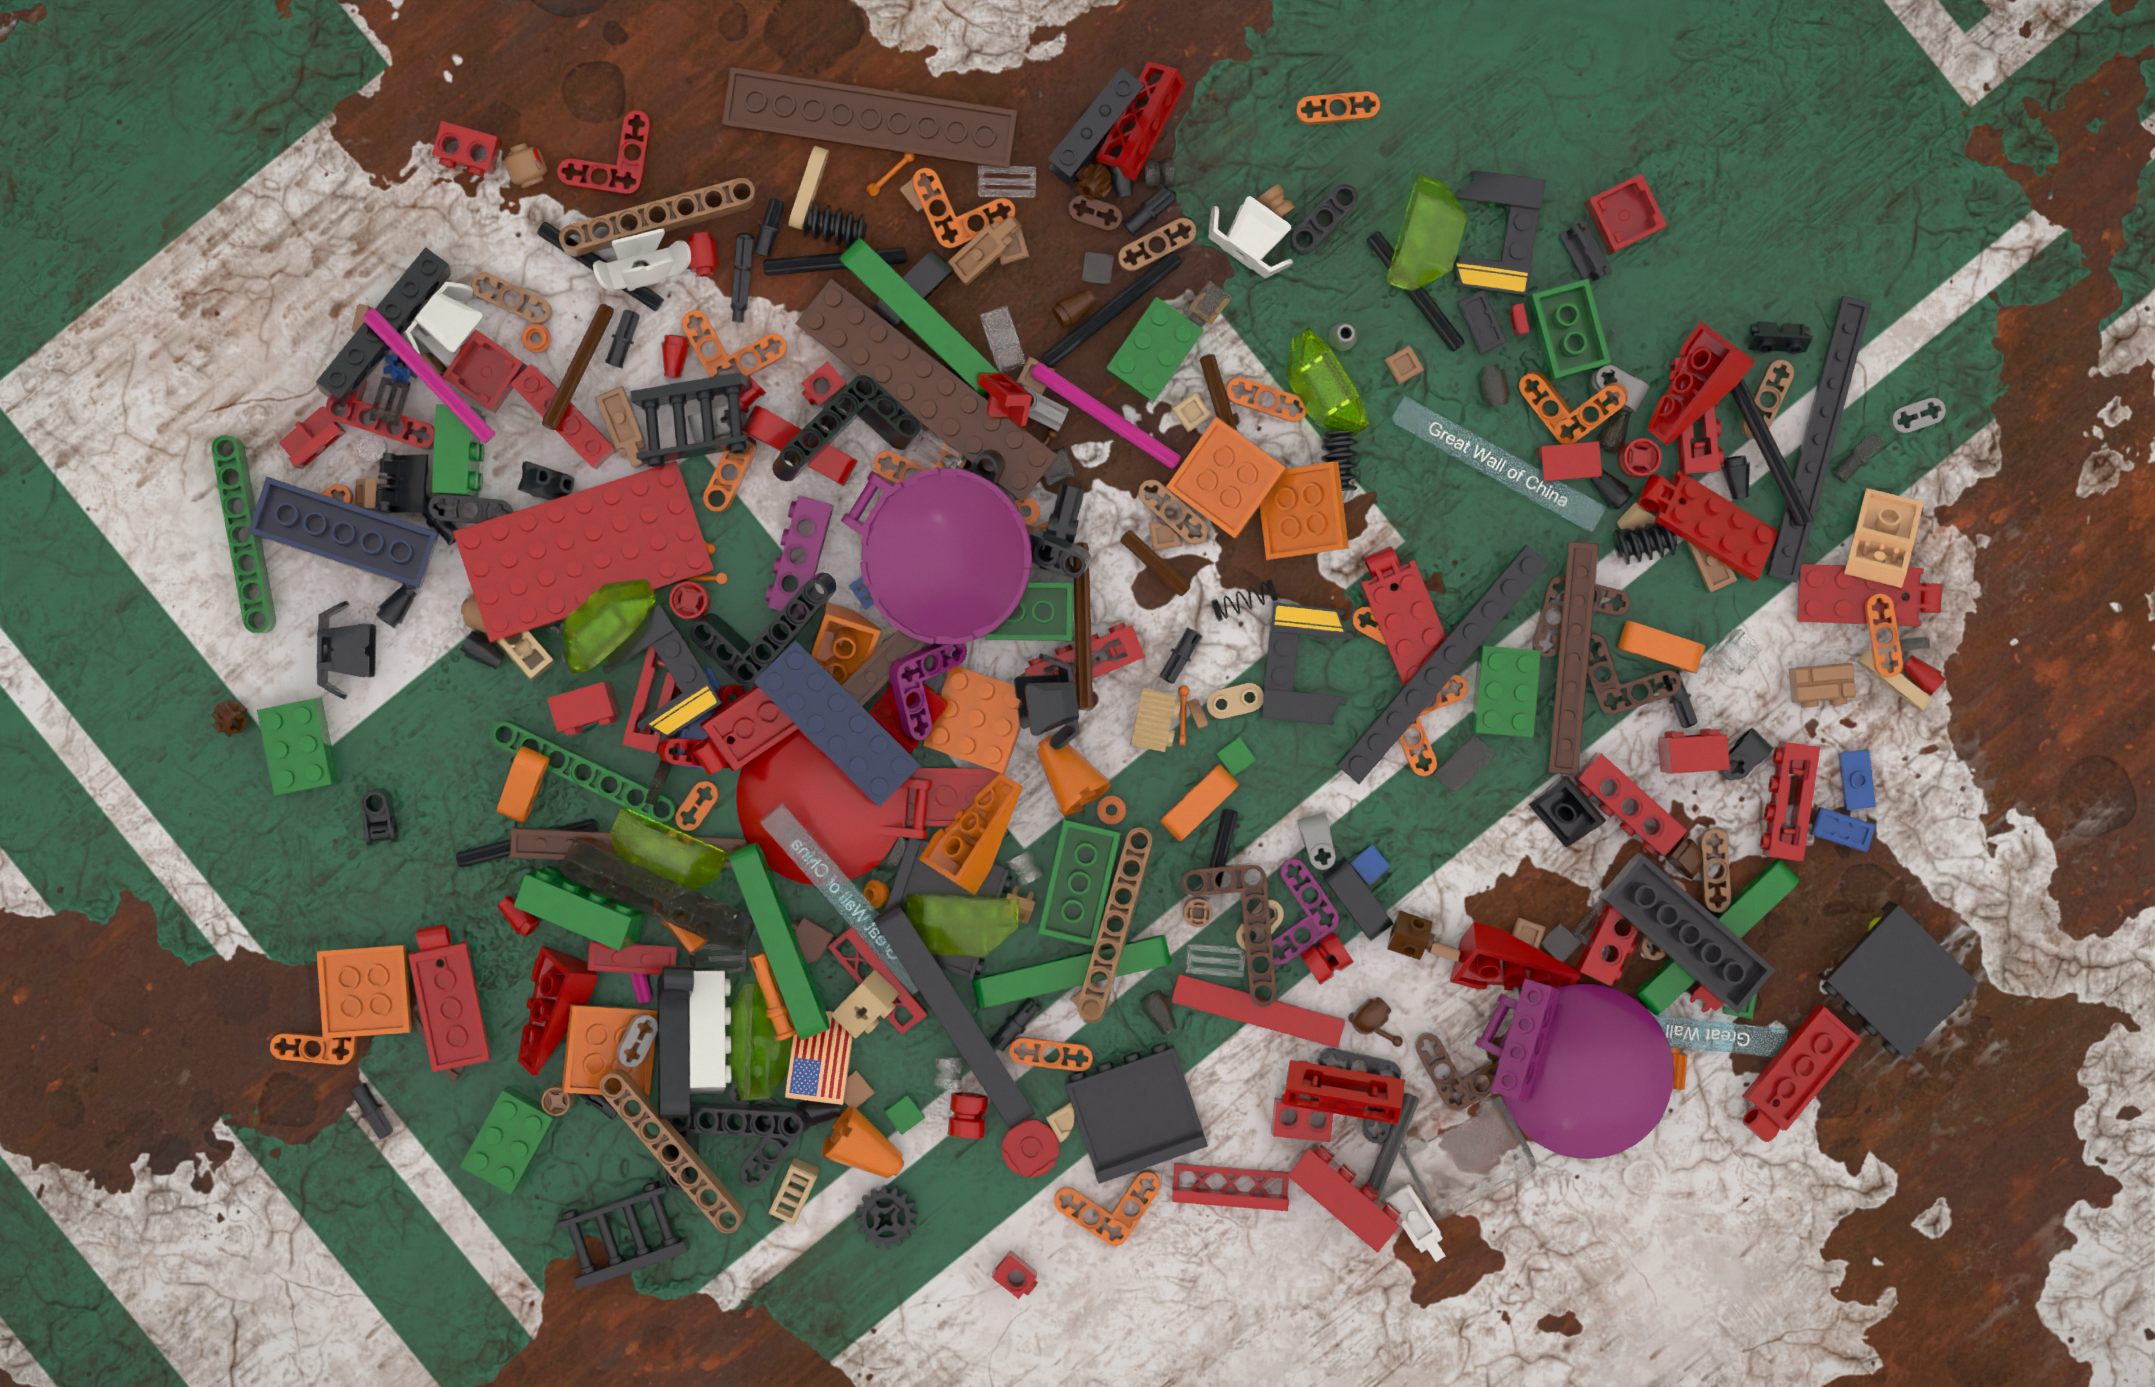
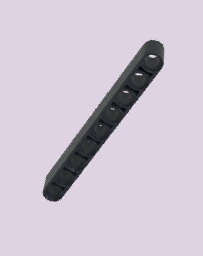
(953, 1016)

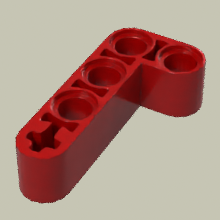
(356, 413)
(779, 432)

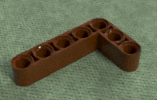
(1250, 920)

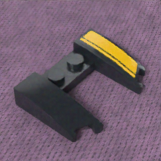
(1524, 200)
(1286, 625)
(697, 690)

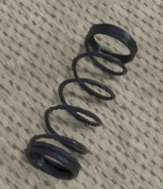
(1217, 609)

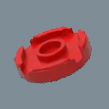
(1030, 1148)

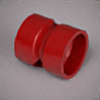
(1639, 458)
(690, 600)
(1317, 963)
(967, 1116)

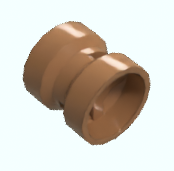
(1274, 201)
(1197, 908)
(553, 1103)

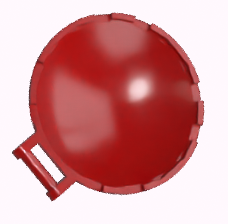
(826, 805)

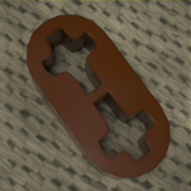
(1098, 207)

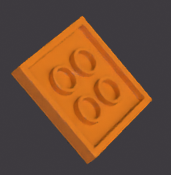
(1226, 477)
(1304, 513)
(979, 720)
(364, 991)
(592, 1048)

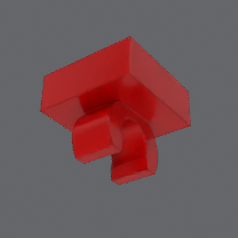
(1705, 996)

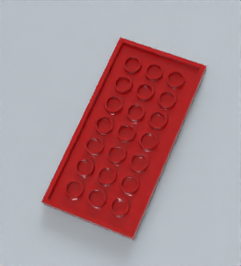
(554, 555)

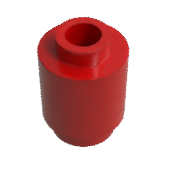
(703, 254)

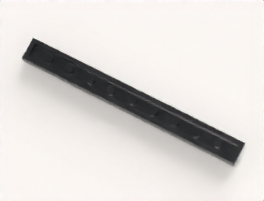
(1820, 434)
(1442, 664)

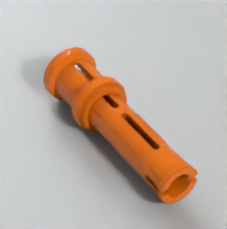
(777, 1009)

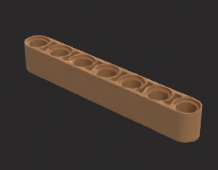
(668, 206)
(1115, 911)
(675, 1166)

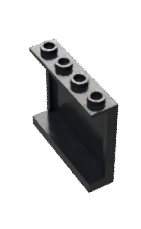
(920, 878)
(1898, 981)
(1135, 1112)

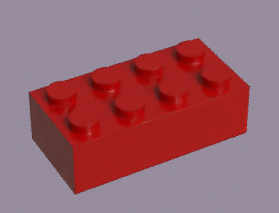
(1346, 1197)

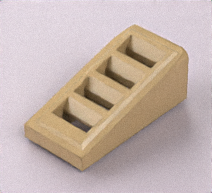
(802, 1174)

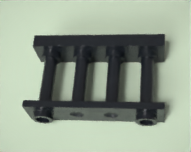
(1093, 127)
(677, 396)
(644, 1254)

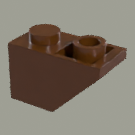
(812, 938)

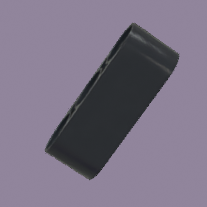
(1329, 206)
(923, 278)
(1357, 899)

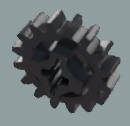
(876, 1207)

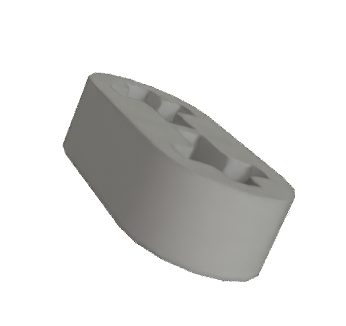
(1915, 409)
(643, 1043)

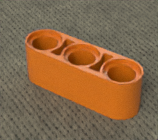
(729, 488)
(1661, 646)
(522, 784)
(1199, 802)

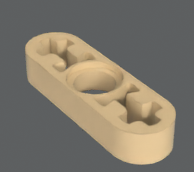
(808, 187)
(1898, 684)

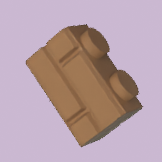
(1821, 683)

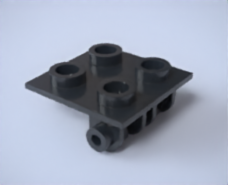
(404, 485)

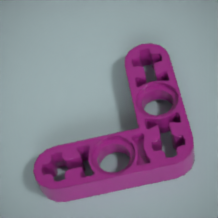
(913, 683)
(1310, 921)

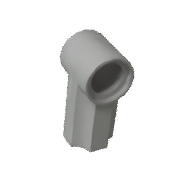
(1046, 411)

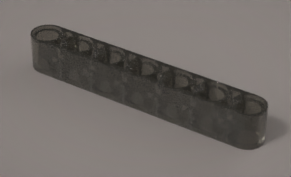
(658, 896)

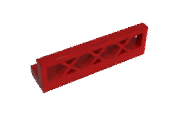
(1153, 117)
(909, 1001)
(1227, 1197)

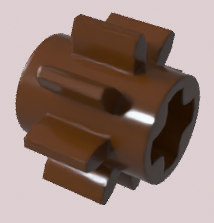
(1094, 181)
(230, 717)

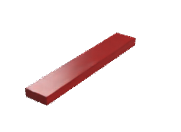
(1239, 1006)

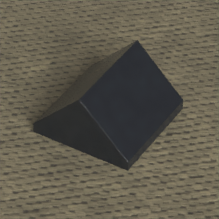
(1566, 811)

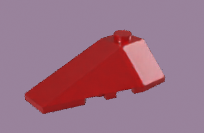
(1703, 377)
(1502, 959)
(558, 983)

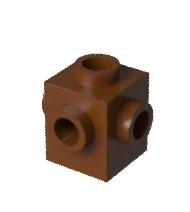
(1410, 935)

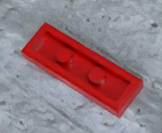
(633, 959)

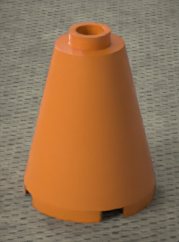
(1070, 777)
(861, 1146)

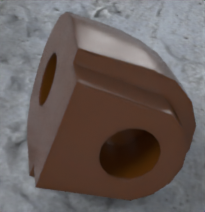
(1685, 857)
(1370, 1016)

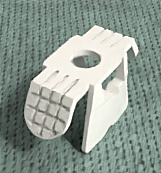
(1253, 234)
(642, 247)
(446, 322)

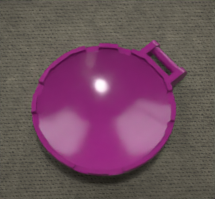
(942, 554)
(1599, 1074)

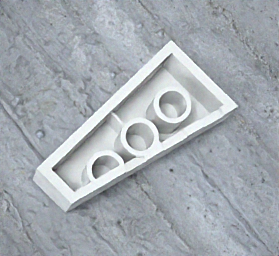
(707, 1033)

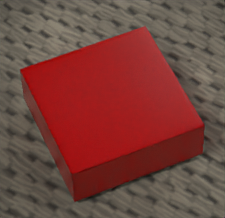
(1518, 320)

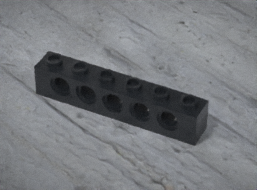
(399, 309)

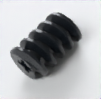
(835, 225)
(1340, 452)
(1644, 542)

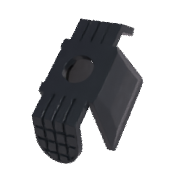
(344, 649)
(1049, 703)

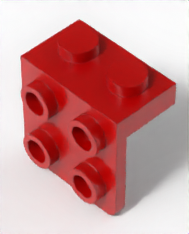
(887, 714)

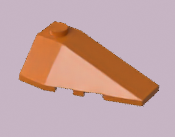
(843, 641)
(971, 842)

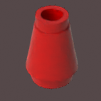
(674, 355)
(1923, 675)
(520, 921)

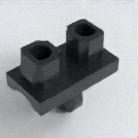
(545, 482)

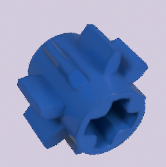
(395, 371)

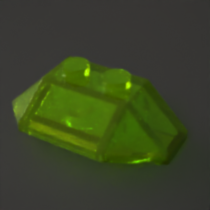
(1427, 236)
(1324, 385)
(604, 622)
(666, 850)
(962, 922)
(755, 1056)

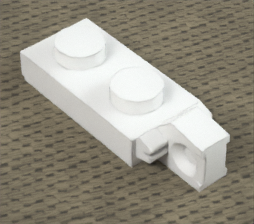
(1417, 1221)

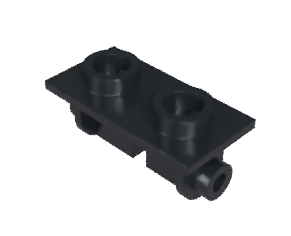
(1585, 252)
(1792, 339)

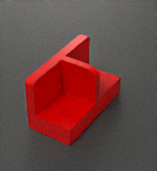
(1006, 397)
(311, 438)
(1570, 461)

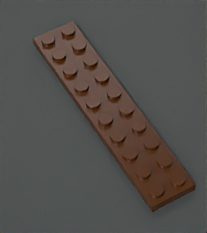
(869, 118)
(924, 387)

